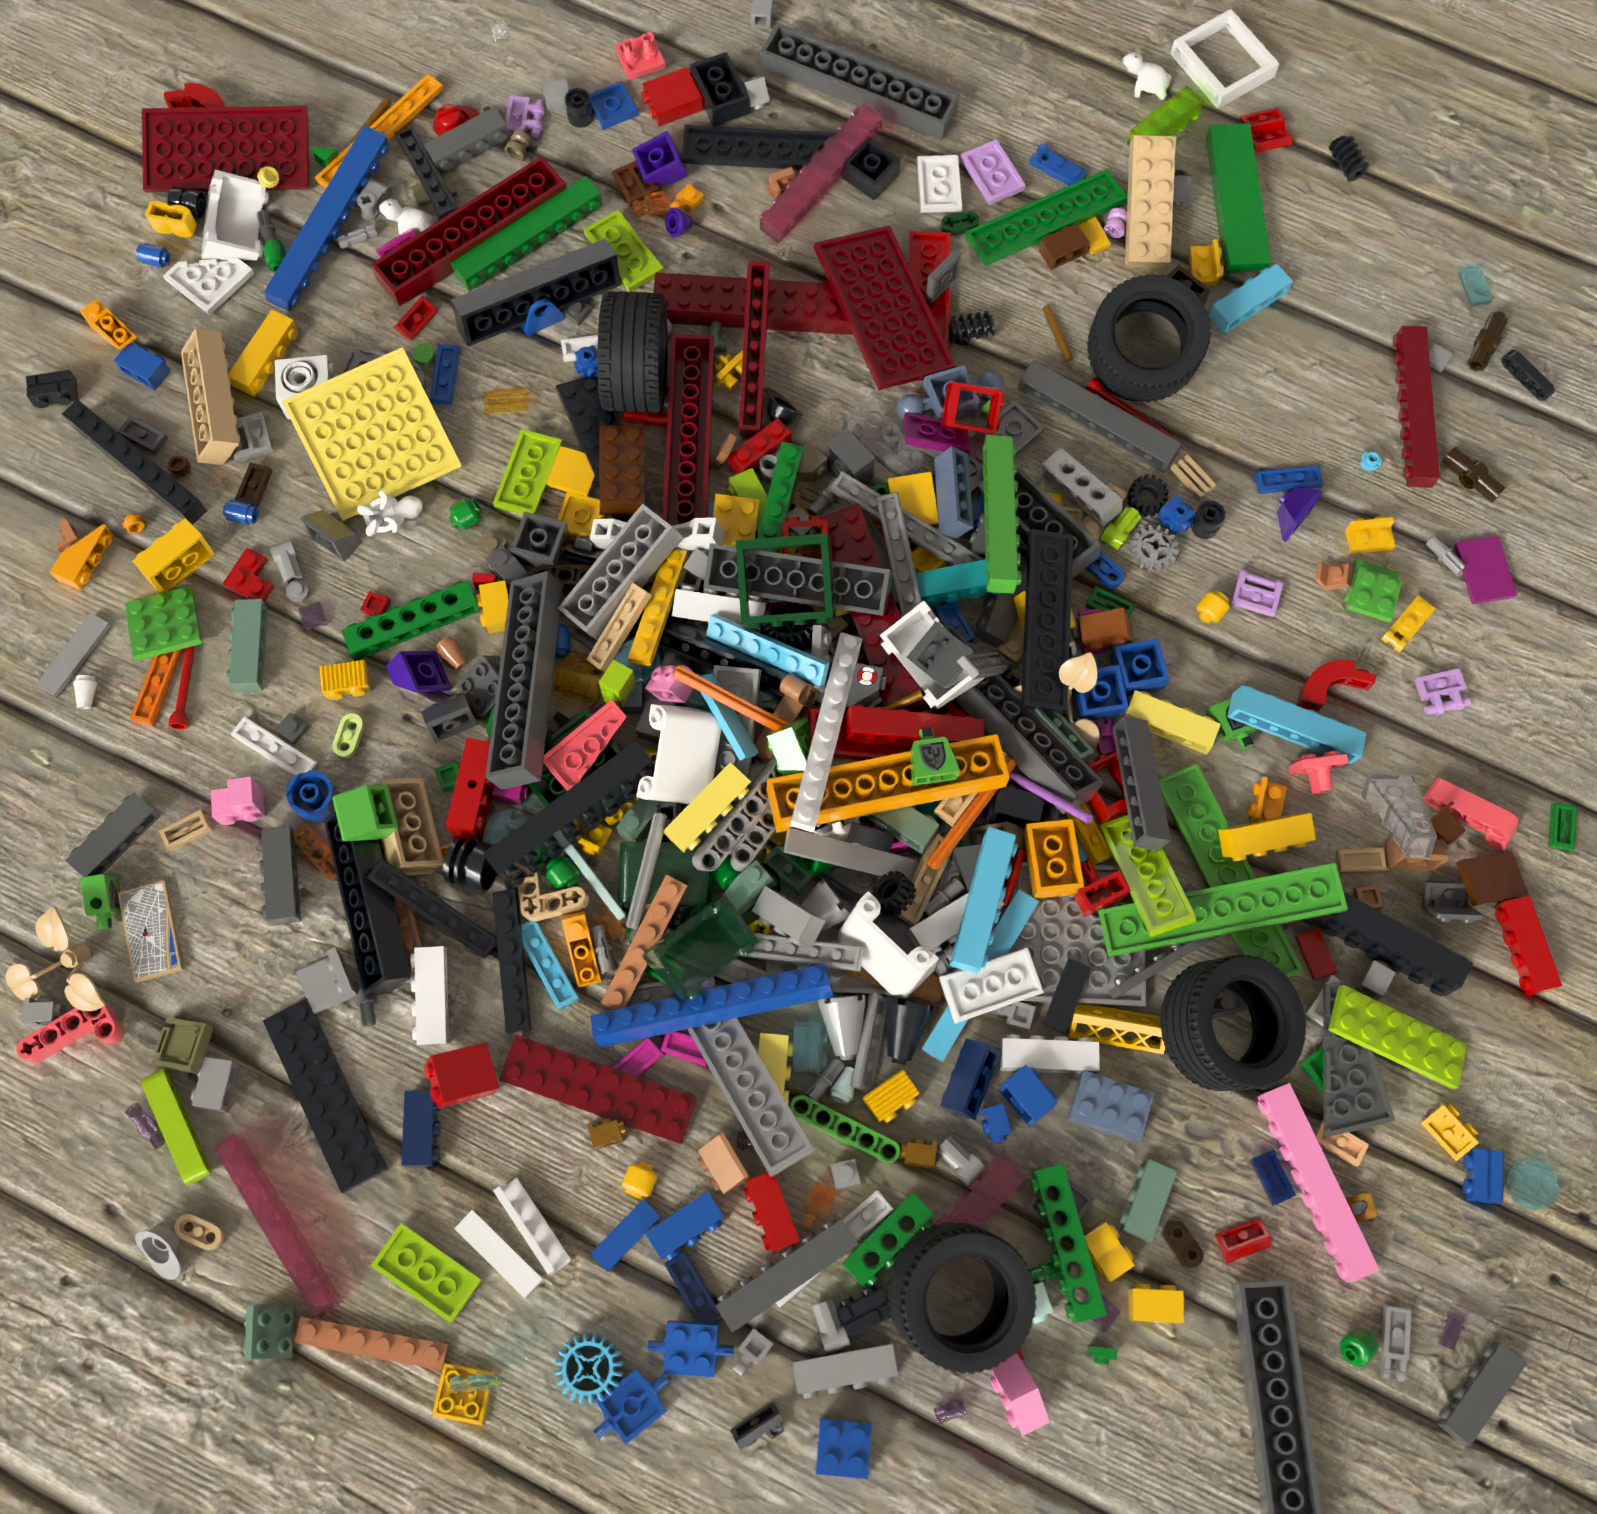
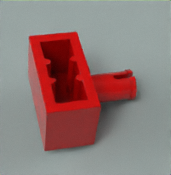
(1100, 891)

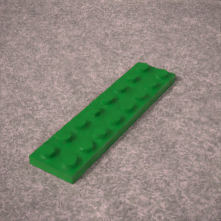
(1045, 216)

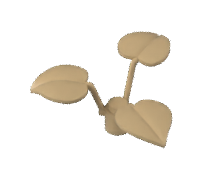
(1080, 674)
(81, 989)

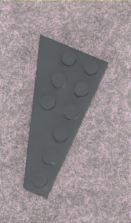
(1351, 1079)

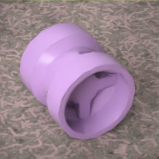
(1116, 223)

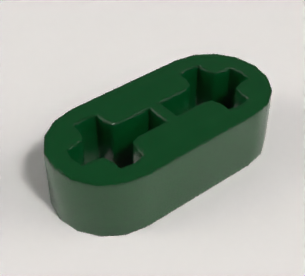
(959, 222)

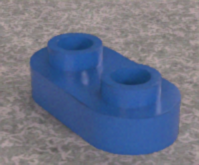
(1105, 569)

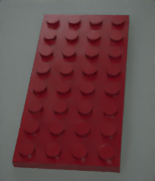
(191, 143)
(884, 307)

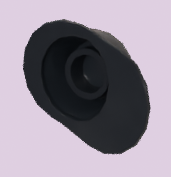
(781, 408)

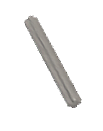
(646, 870)

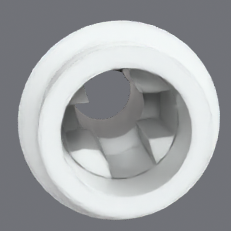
(84, 690)

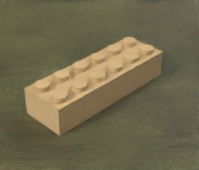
(1150, 202)
(209, 397)

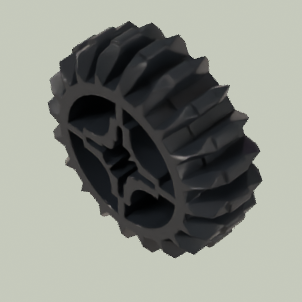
(793, 635)

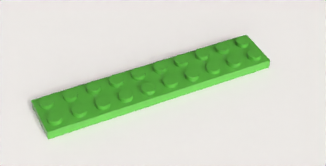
(1198, 822)
(1232, 909)

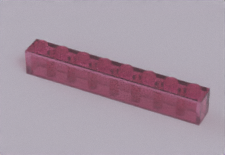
(820, 173)
(277, 1225)

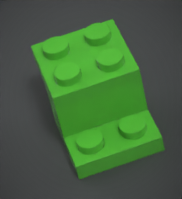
(1373, 590)

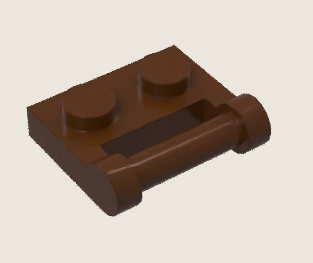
(630, 183)

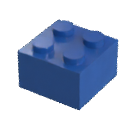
(1141, 666)
(1105, 698)
(1028, 1095)
(843, 1448)

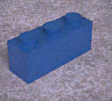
(685, 1227)

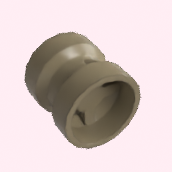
(517, 146)

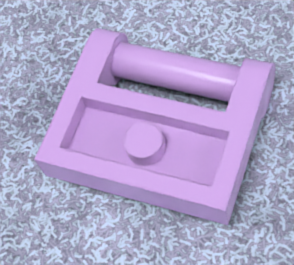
(1254, 597)

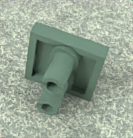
(269, 1332)

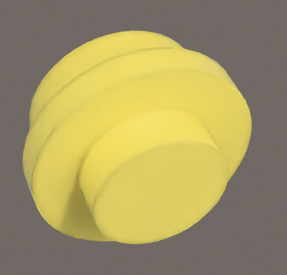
(268, 177)

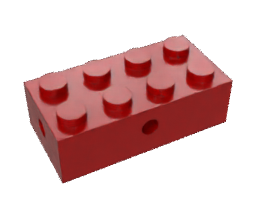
(471, 793)

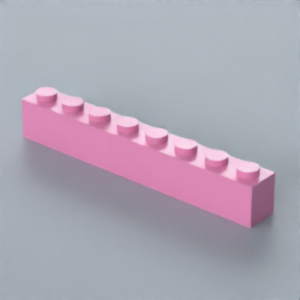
(1317, 1183)

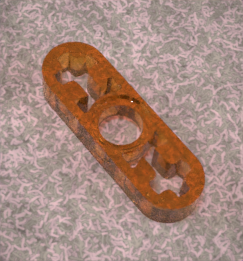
(309, 852)

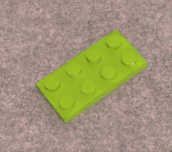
(635, 260)
(527, 473)
(426, 1273)

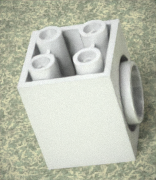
(300, 374)

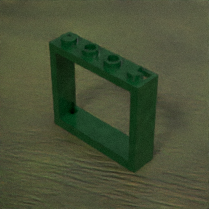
(783, 542)

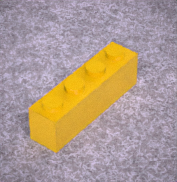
(260, 354)
(1267, 835)

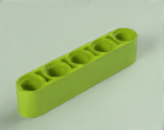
(176, 1127)

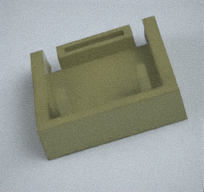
(183, 1046)

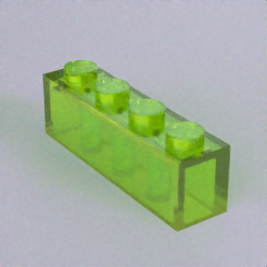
(1171, 116)

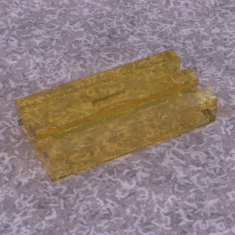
(505, 405)

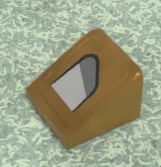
(1362, 1206)

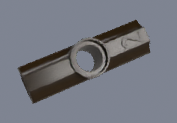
(1487, 341)
(1473, 474)

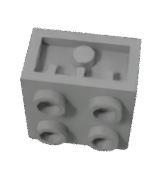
(327, 982)

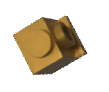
(606, 1133)
(919, 1153)

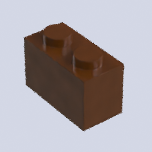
(1063, 246)

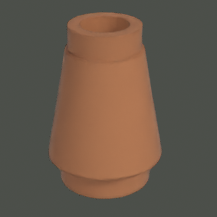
(451, 652)

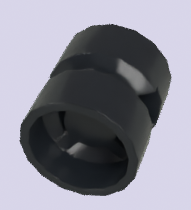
(579, 107)
(192, 199)
(1208, 519)

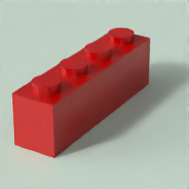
(1527, 946)

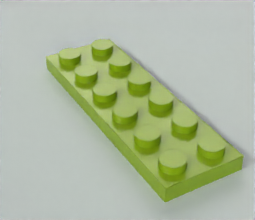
(1150, 879)
(1398, 1037)

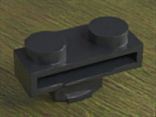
(581, 550)

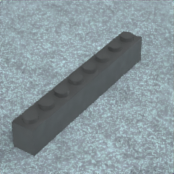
(1099, 416)

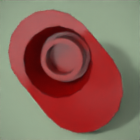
(451, 116)

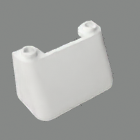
(232, 218)
(902, 639)
(684, 754)
(881, 956)

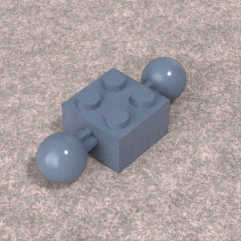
(935, 390)

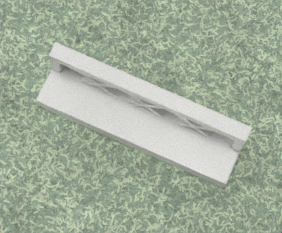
(533, 1226)

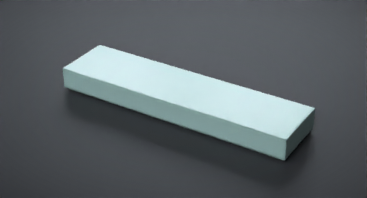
(596, 884)

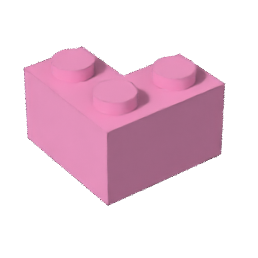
(238, 802)
(1019, 1395)

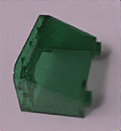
(670, 862)
(700, 947)

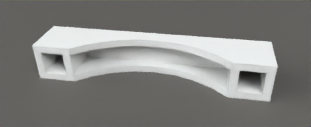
(696, 533)

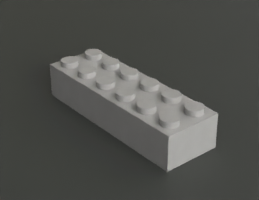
(627, 560)

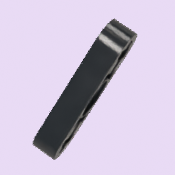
(1537, 384)

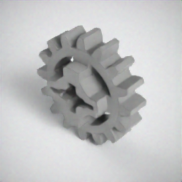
(1164, 548)

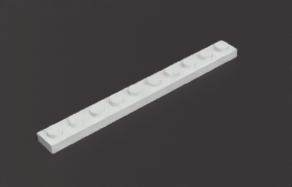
(826, 733)

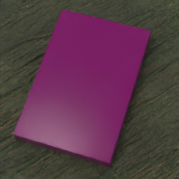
(928, 434)
(1485, 570)

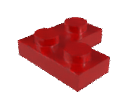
(245, 579)

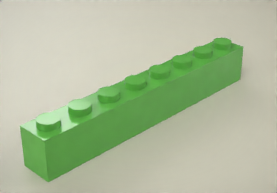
(999, 515)

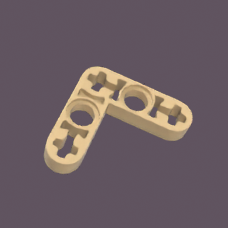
(543, 902)

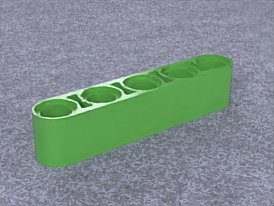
(851, 1140)

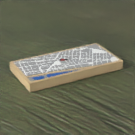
(150, 931)

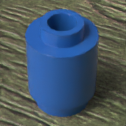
(153, 255)
(240, 512)
(563, 643)

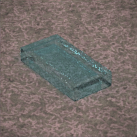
(1475, 285)

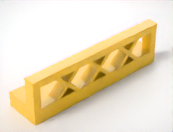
(1117, 1020)

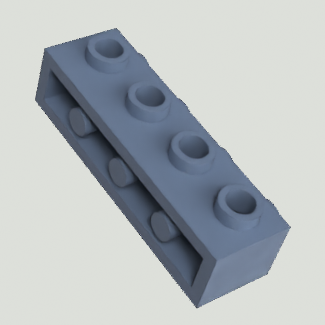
(953, 493)

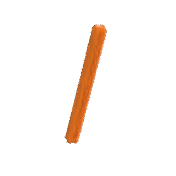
(728, 698)
(964, 823)

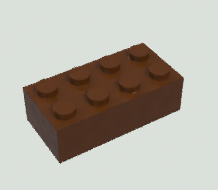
(621, 470)

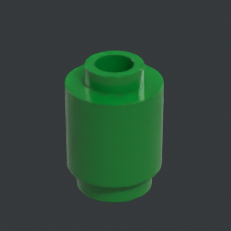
(274, 254)

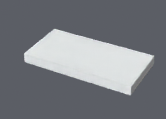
(998, 985)

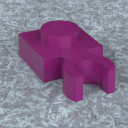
(1106, 738)

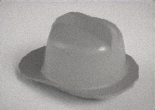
(160, 1249)

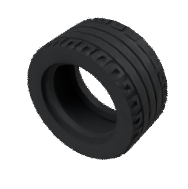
(1155, 295)
(632, 351)
(1274, 1013)
(1010, 1312)

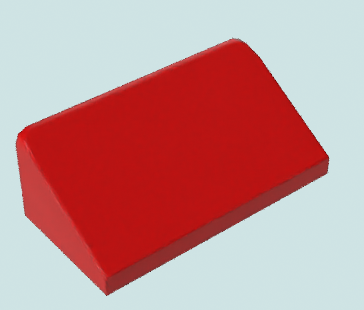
(415, 318)
(1243, 1240)

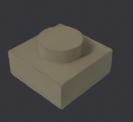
(490, 544)

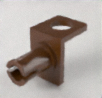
(1446, 825)

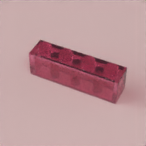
(986, 1194)

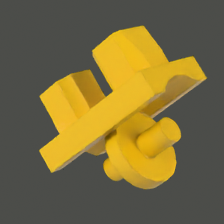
(729, 367)

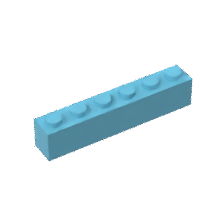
(1295, 723)
(982, 901)

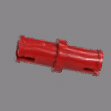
(657, 419)

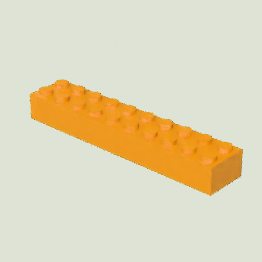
(887, 783)

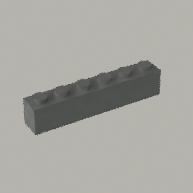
(1141, 784)
(787, 1275)

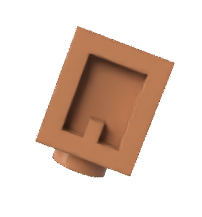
(779, 181)
(68, 534)
(1334, 576)

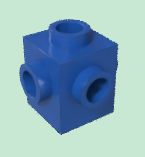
(586, 362)
(1176, 515)

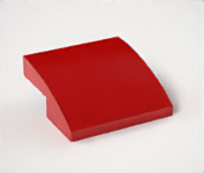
(1267, 129)

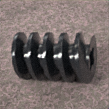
(1349, 157)
(971, 325)

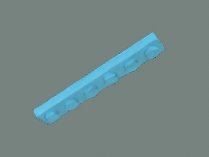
(767, 649)

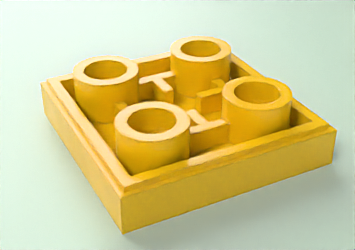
(571, 472)
(460, 1405)

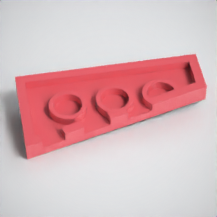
(580, 749)

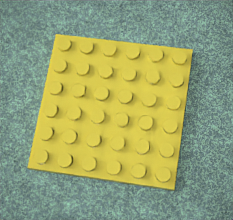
(372, 433)

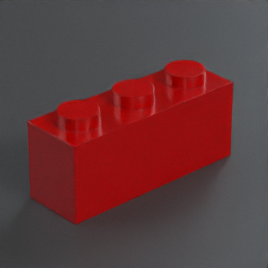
(761, 444)
(771, 1213)

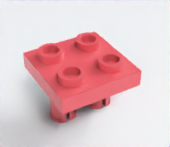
(640, 56)
(1318, 769)

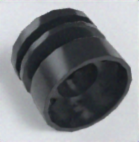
(467, 865)

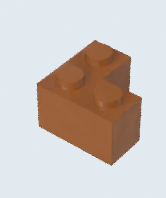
(1106, 628)

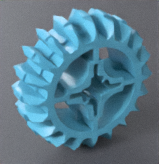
(574, 1351)

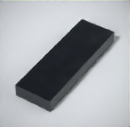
(1066, 996)

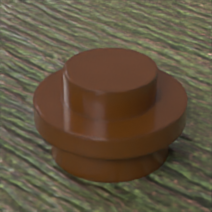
(179, 466)

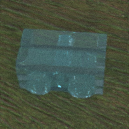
(808, 1048)

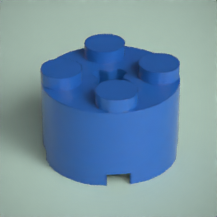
(311, 784)

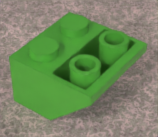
(365, 813)

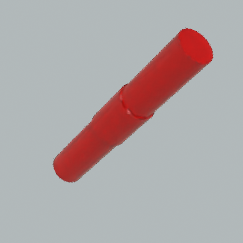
(1011, 881)

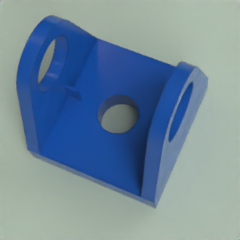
(539, 321)

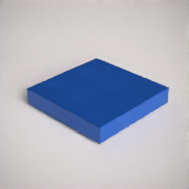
(613, 105)

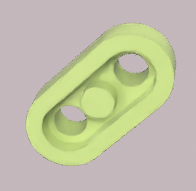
(345, 736)

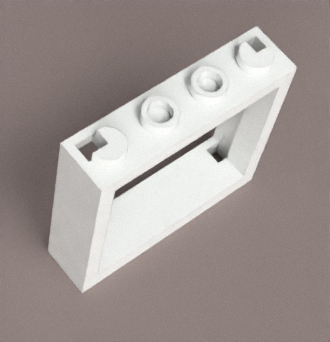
(1203, 76)

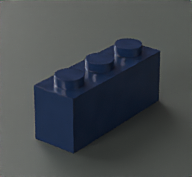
(970, 1079)
(420, 1130)

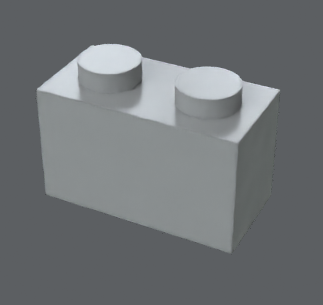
(215, 1084)

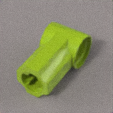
(1118, 532)

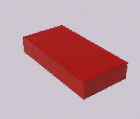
(1315, 954)

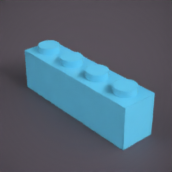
(1250, 298)

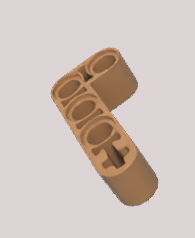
(794, 705)

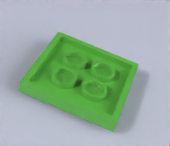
(163, 623)

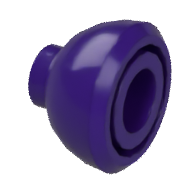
(677, 222)

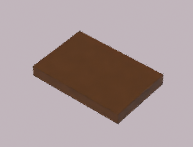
(1492, 878)

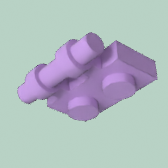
(518, 113)
(1440, 685)

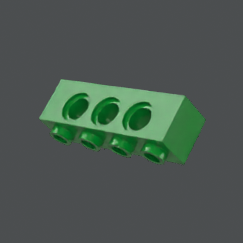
(856, 1264)

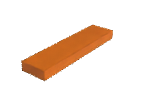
(155, 688)

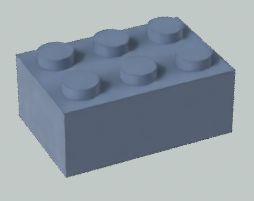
(1110, 1107)

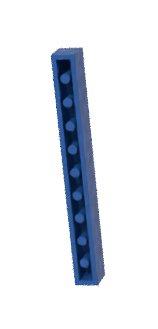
(326, 218)
(712, 1005)

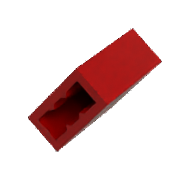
(672, 96)
(461, 1075)

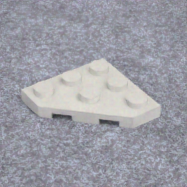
(209, 281)

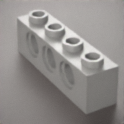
(1101, 510)

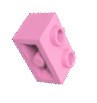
(666, 687)

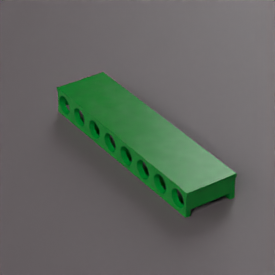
(1237, 198)

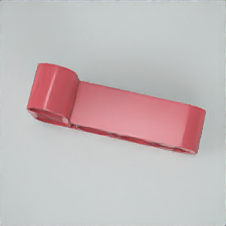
(1474, 811)
(67, 1034)

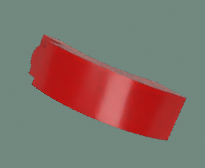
(193, 96)
(1337, 672)

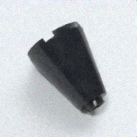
(905, 1027)

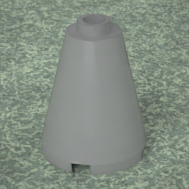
(826, 905)
(844, 1023)

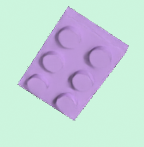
(992, 172)

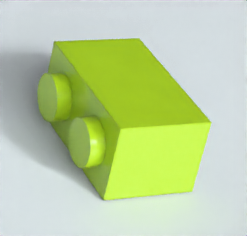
(617, 684)

